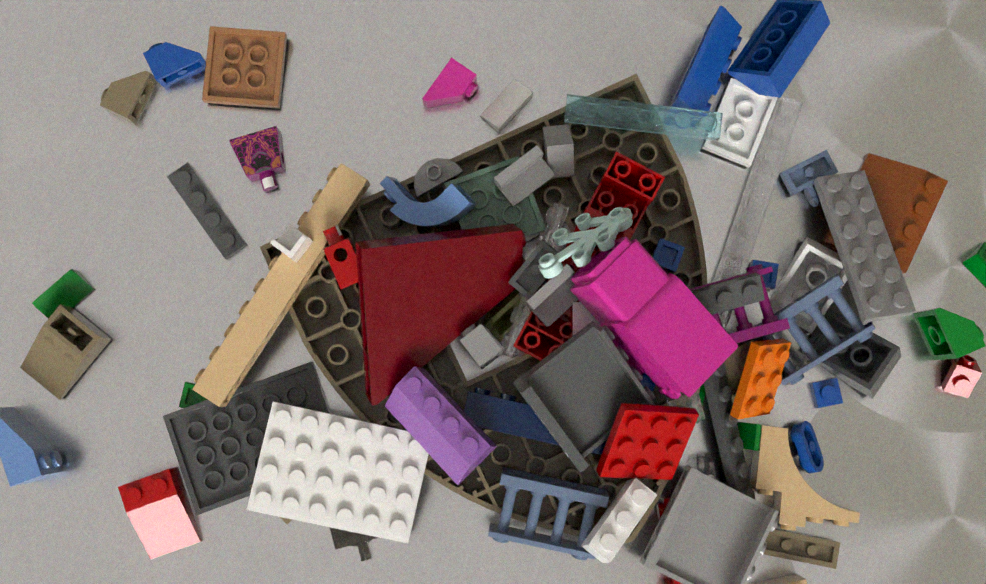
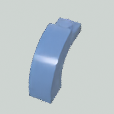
(442, 211)

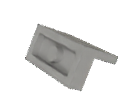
(523, 176)
(553, 297)

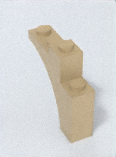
(793, 498)

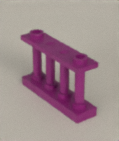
(770, 323)

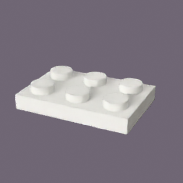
(742, 123)

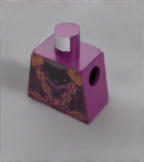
(261, 156)

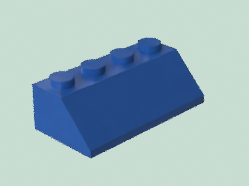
(780, 46)
(709, 62)

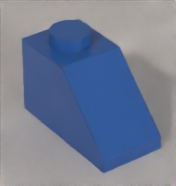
(172, 62)

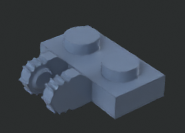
(802, 175)

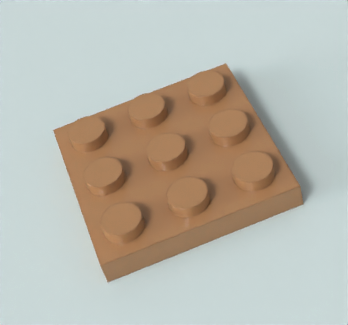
(244, 67)

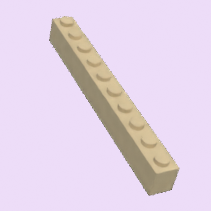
(279, 289)

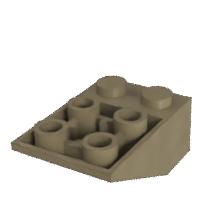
(63, 350)

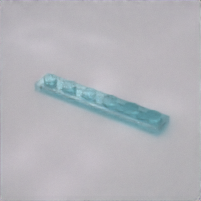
(643, 117)

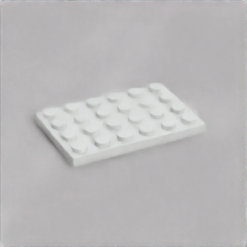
(338, 473)

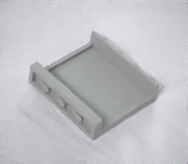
(709, 533)

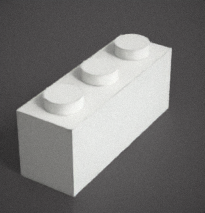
(619, 520)

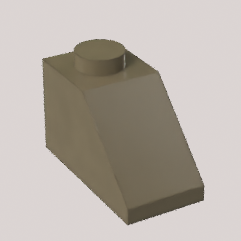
(128, 96)

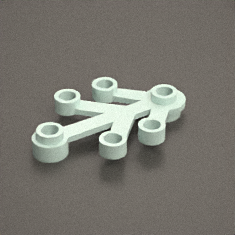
(585, 241)

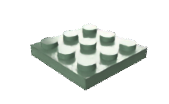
(493, 207)

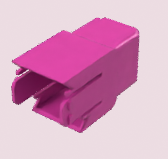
(652, 318)

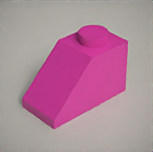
(451, 85)

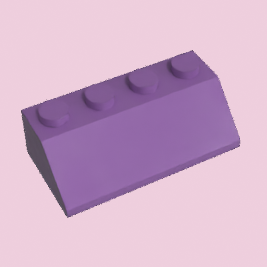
(439, 424)

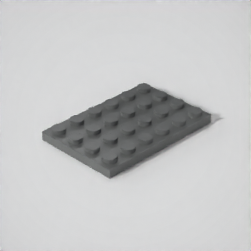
(223, 444)

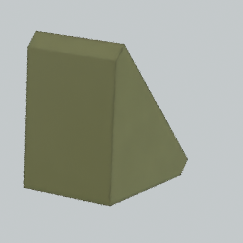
(499, 317)

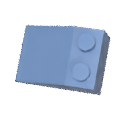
(24, 450)

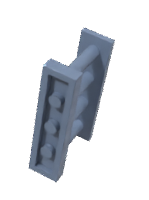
(809, 304)
(540, 487)

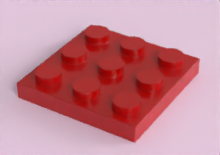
(646, 441)

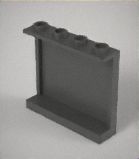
(581, 390)

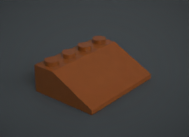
(905, 201)

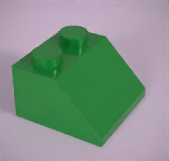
(948, 333)

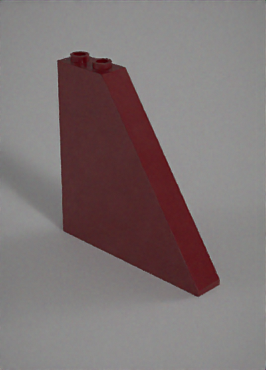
(426, 292)

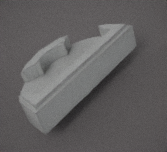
(434, 174)

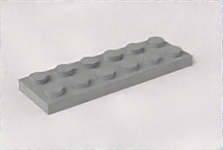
(864, 246)

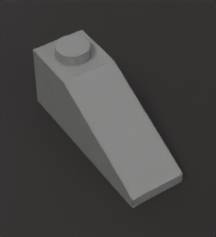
(480, 345)

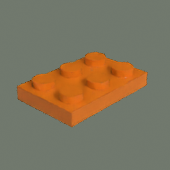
(760, 378)

